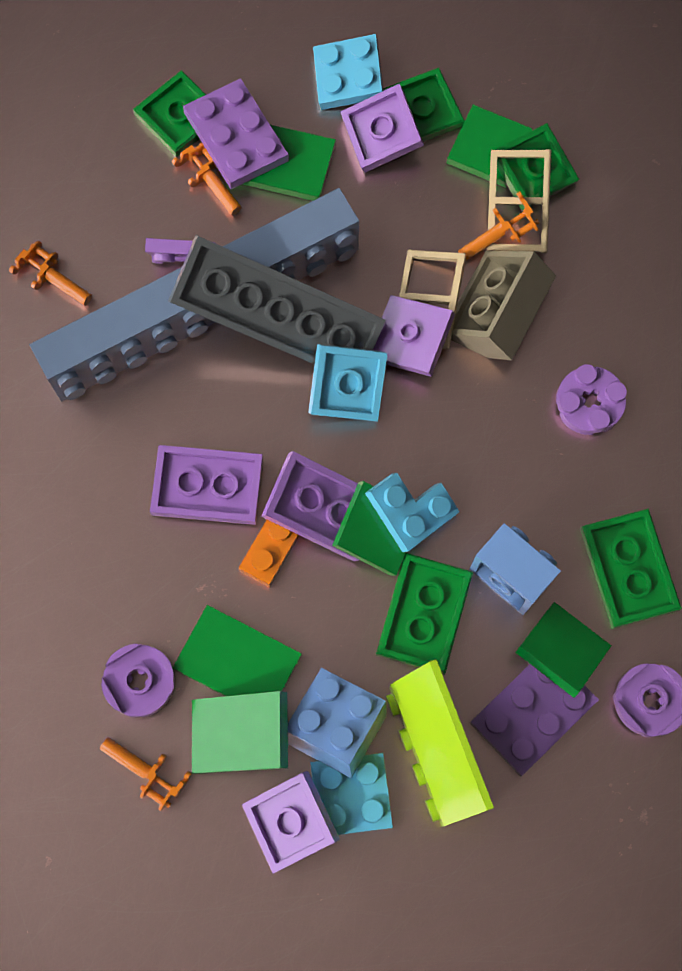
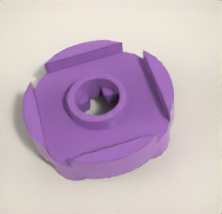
(609, 393)
(118, 675)
(630, 700)

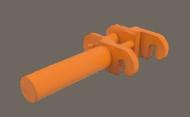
(207, 175)
(500, 229)
(49, 273)
(145, 770)

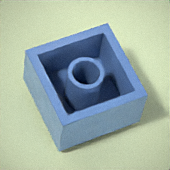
(514, 568)
(336, 722)

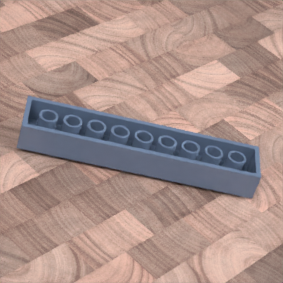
(147, 323)

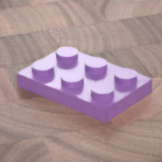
(235, 133)
(206, 484)
(310, 501)
(530, 718)

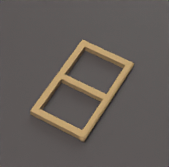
(493, 200)
(451, 300)

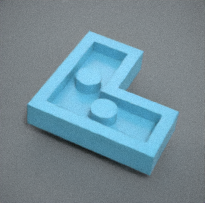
(410, 518)

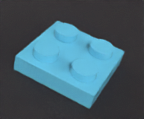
(348, 71)
(347, 382)
(358, 801)

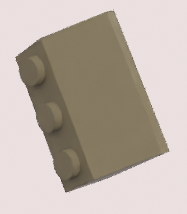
(501, 302)

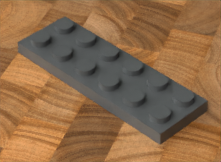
(268, 303)

